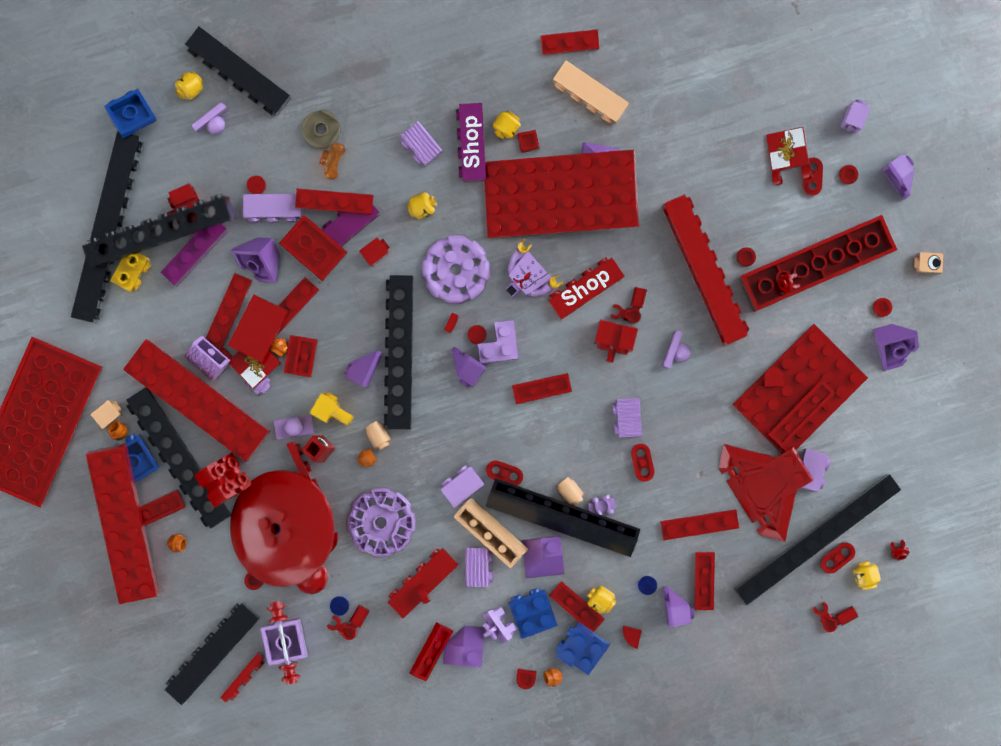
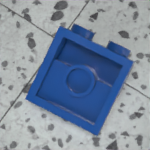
(130, 113)
(140, 457)
(532, 613)
(582, 648)

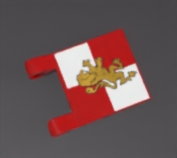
(788, 151)
(250, 369)

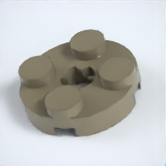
(316, 119)

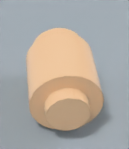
(378, 435)
(570, 491)

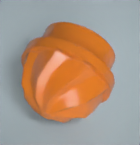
(279, 347)
(117, 430)
(366, 458)
(177, 543)
(552, 677)

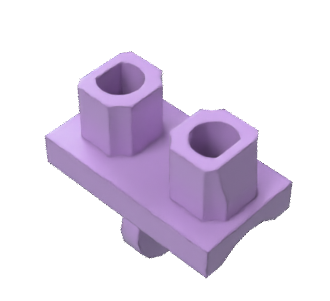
(495, 627)

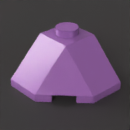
(901, 174)
(259, 257)
(895, 344)
(467, 368)
(676, 609)
(465, 647)

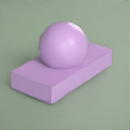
(212, 120)
(676, 351)
(294, 427)

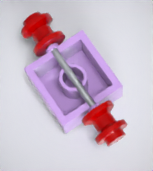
(284, 642)

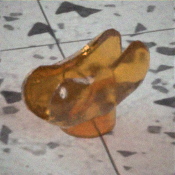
(331, 159)

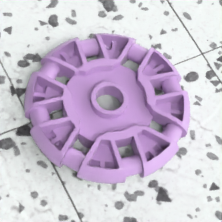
(467, 269)
(392, 519)

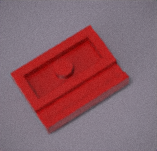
(300, 356)

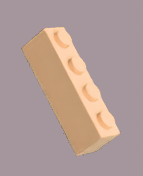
(590, 92)
(490, 532)

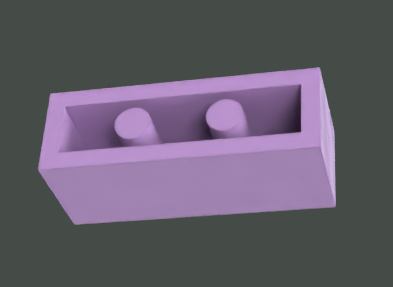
(270, 207)

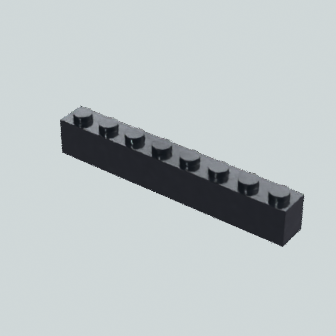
(563, 517)

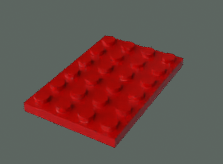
(803, 366)

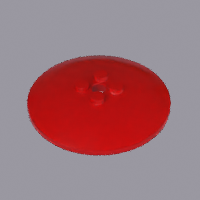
(304, 522)

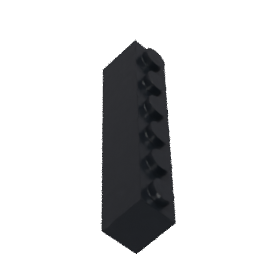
(238, 71)
(212, 653)

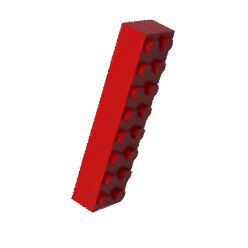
(819, 262)
(705, 270)
(196, 400)
(122, 523)

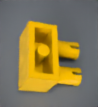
(130, 271)
(328, 408)

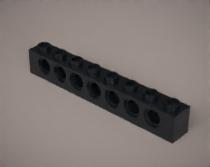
(94, 249)
(403, 283)
(135, 405)

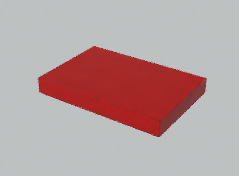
(313, 248)
(258, 328)

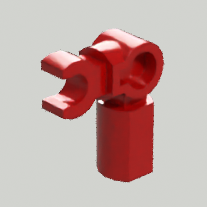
(632, 315)
(829, 623)
(350, 631)

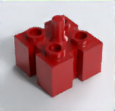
(181, 197)
(615, 338)
(223, 479)

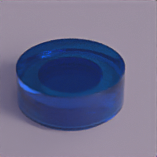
(647, 585)
(339, 605)

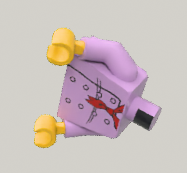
(528, 274)

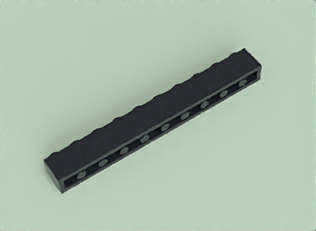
(108, 219)
(817, 539)

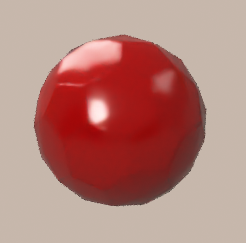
(315, 583)

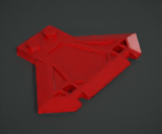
(765, 486)

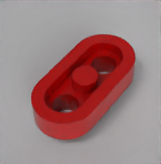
(817, 178)
(642, 462)
(505, 472)
(837, 558)

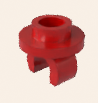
(786, 282)
(899, 553)

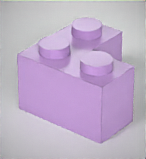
(505, 347)

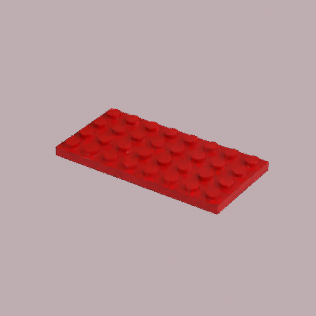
(561, 194)
(41, 418)

